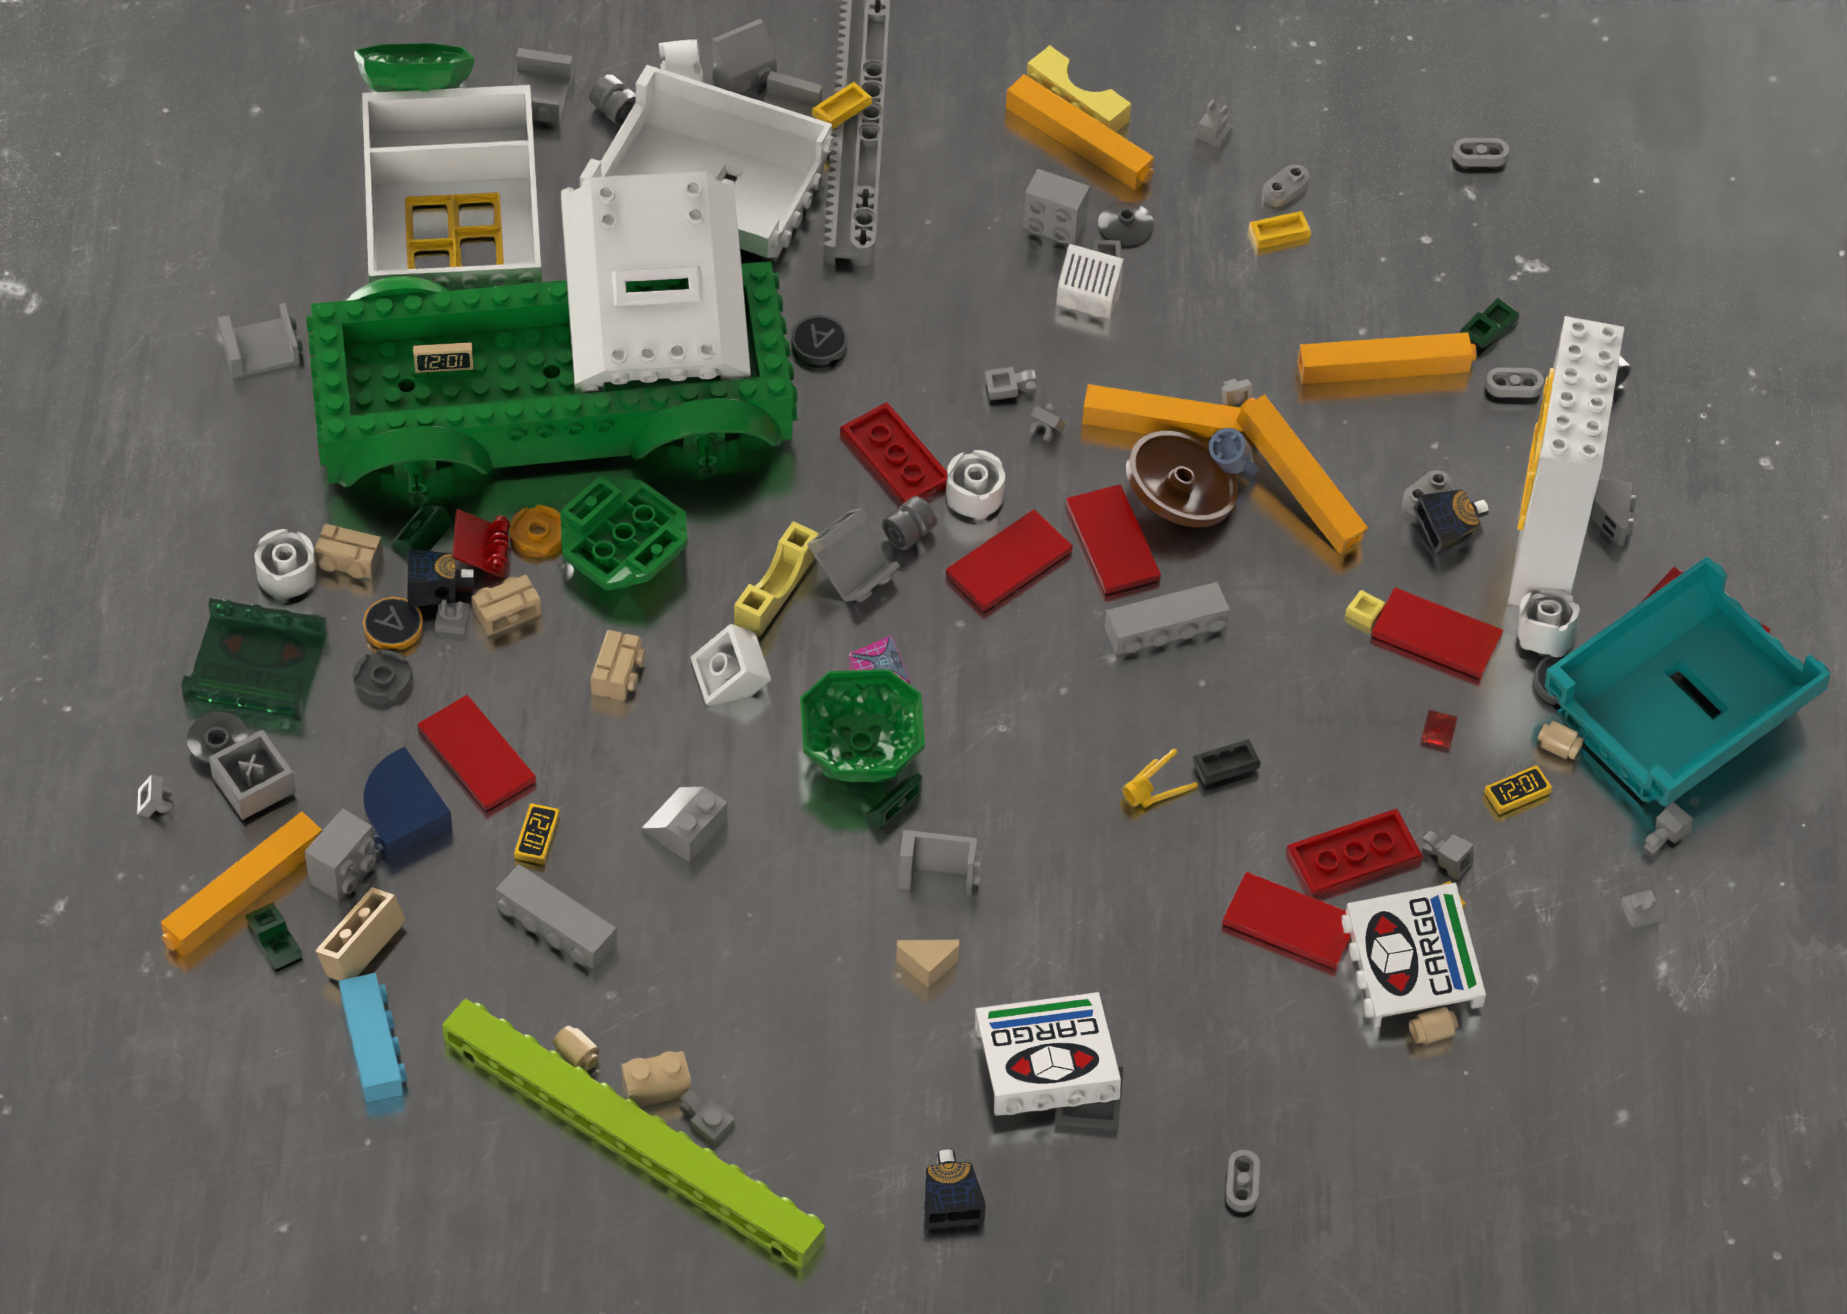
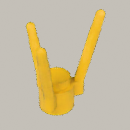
(1139, 789)

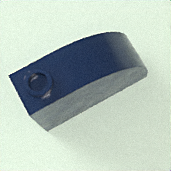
(402, 805)

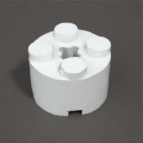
(682, 58)
(975, 484)
(285, 564)
(1548, 622)

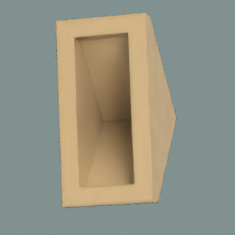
(927, 958)

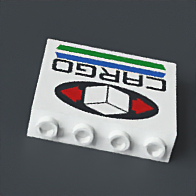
(1413, 952)
(1048, 1053)

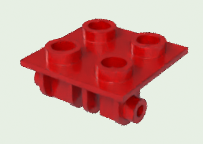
(481, 542)

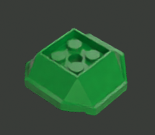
(621, 532)

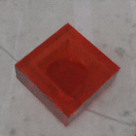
(1439, 728)

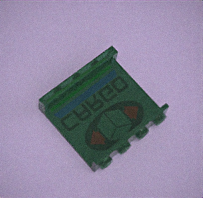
(256, 660)

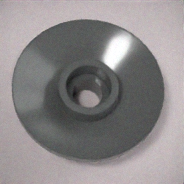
(1126, 223)
(211, 729)

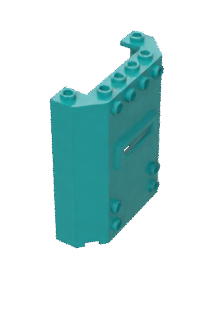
(1648, 727)

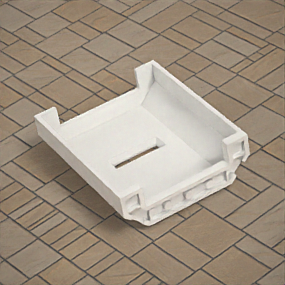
(705, 128)
(654, 231)

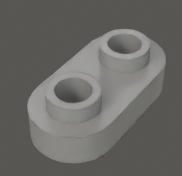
(1481, 152)
(1290, 184)
(1514, 381)
(1425, 485)
(1243, 1182)

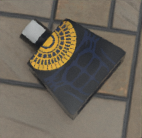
(1449, 518)
(434, 578)
(952, 1192)

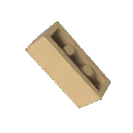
(361, 935)

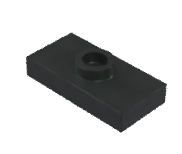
(1226, 762)

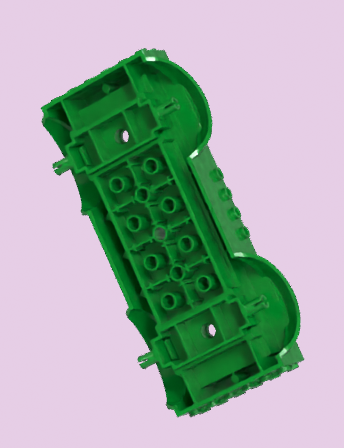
(521, 390)

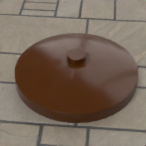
(1180, 479)

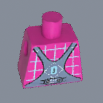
(879, 655)

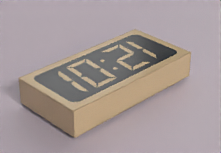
(443, 357)

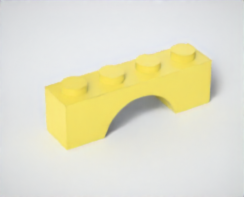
(1052, 71)
(762, 602)

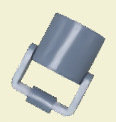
(1232, 452)

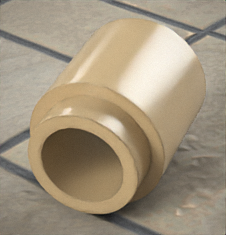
(1560, 740)
(1433, 1025)
(576, 1048)

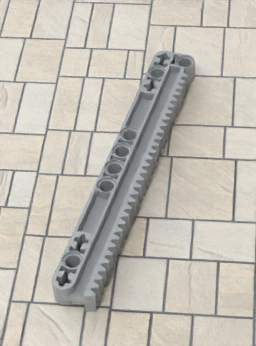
(858, 141)

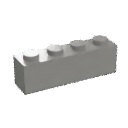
(1166, 618)
(556, 917)

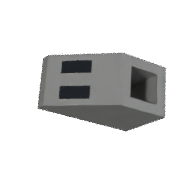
(1612, 509)

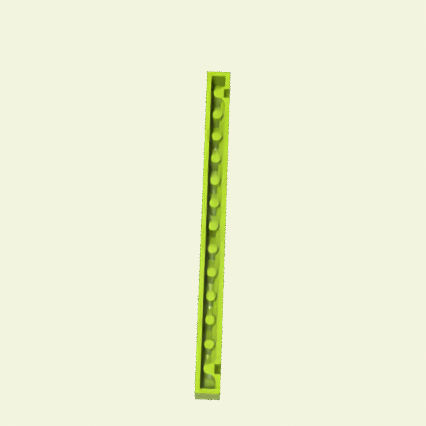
(635, 1133)

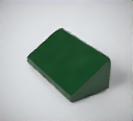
(423, 529)
(895, 801)

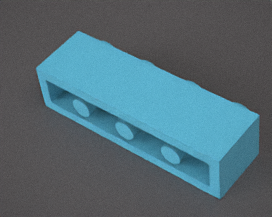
(371, 1037)

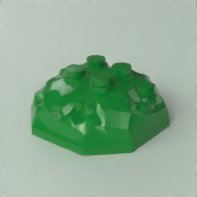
(414, 66)
(862, 725)

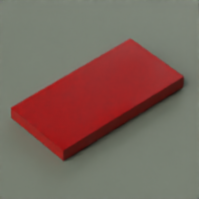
(895, 454)
(1113, 539)
(1009, 560)
(1437, 633)
(476, 752)
(1354, 853)
(1288, 920)

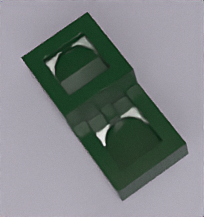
(1491, 324)
(273, 935)

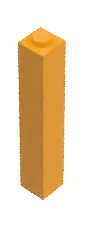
(1080, 132)
(1385, 358)
(1154, 413)
(1301, 473)
(239, 885)

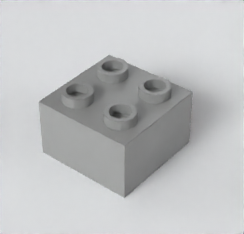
(1055, 207)
(252, 774)
(341, 855)

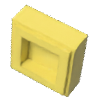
(1365, 609)

